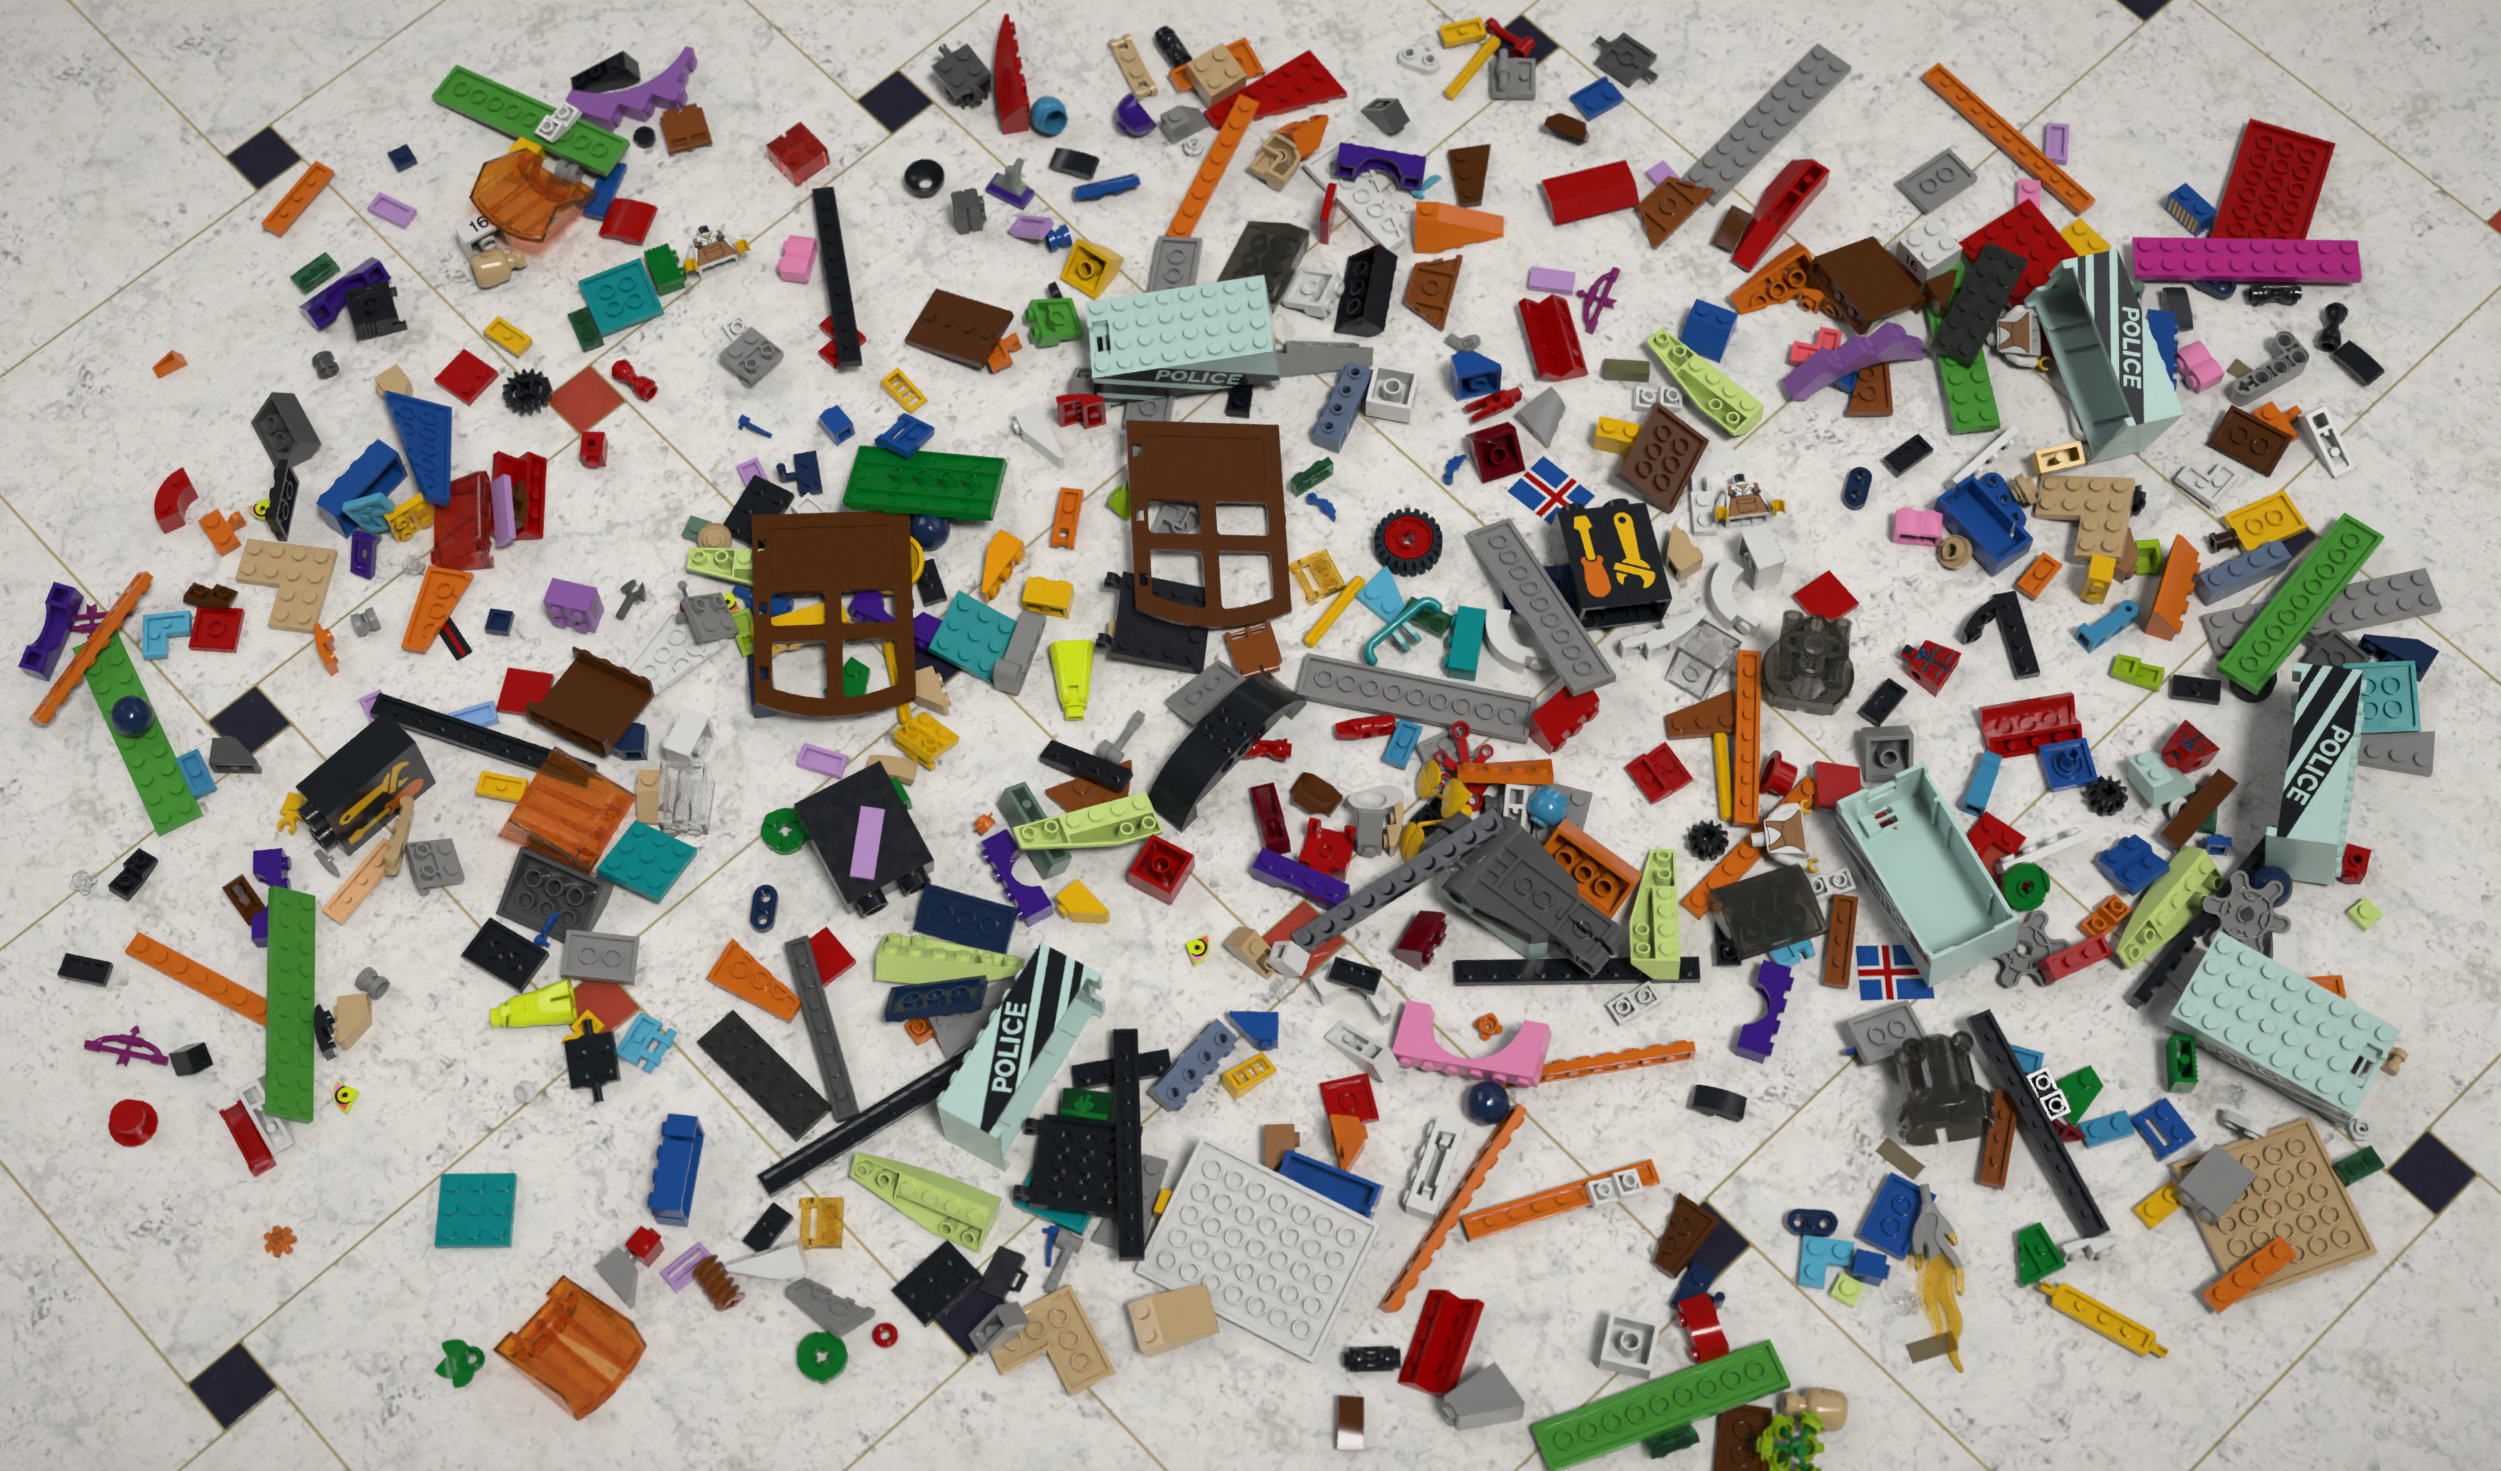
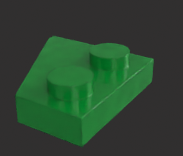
(855, 678)
(2079, 1091)
(2037, 1255)

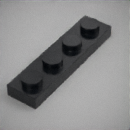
(2016, 636)
(1086, 766)
(1101, 1072)

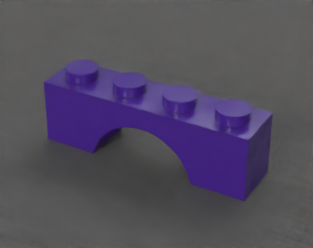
(1356, 159)
(329, 302)
(870, 608)
(61, 610)
(1002, 854)
(272, 869)
(1281, 871)
(1755, 1037)

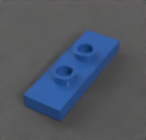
(1114, 185)
(607, 189)

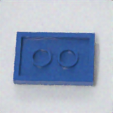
(1893, 1217)

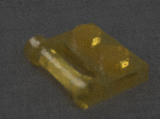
(1324, 573)
(829, 1222)

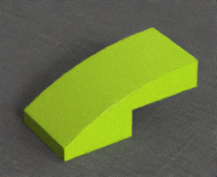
(743, 621)
(2138, 674)

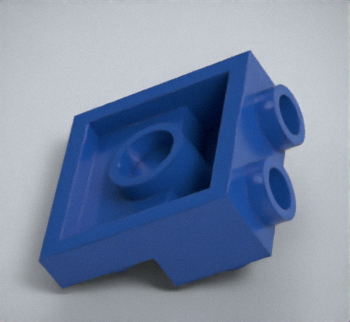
(2132, 864)

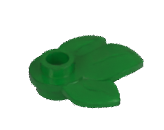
(457, 1362)

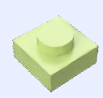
(2364, 914)
(1847, 1290)

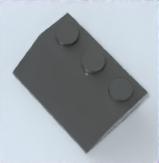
(285, 429)

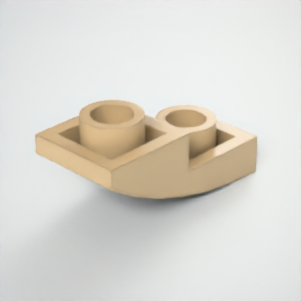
(897, 767)
(1394, 830)

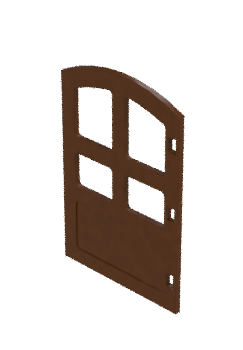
(1207, 467)
(831, 557)

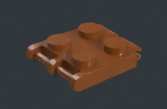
(685, 128)
(1254, 650)

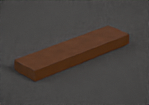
(2198, 809)

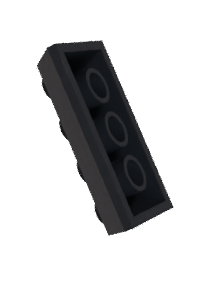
(1366, 292)

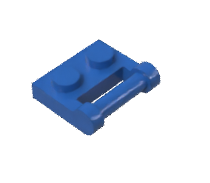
(909, 440)
(2168, 1124)

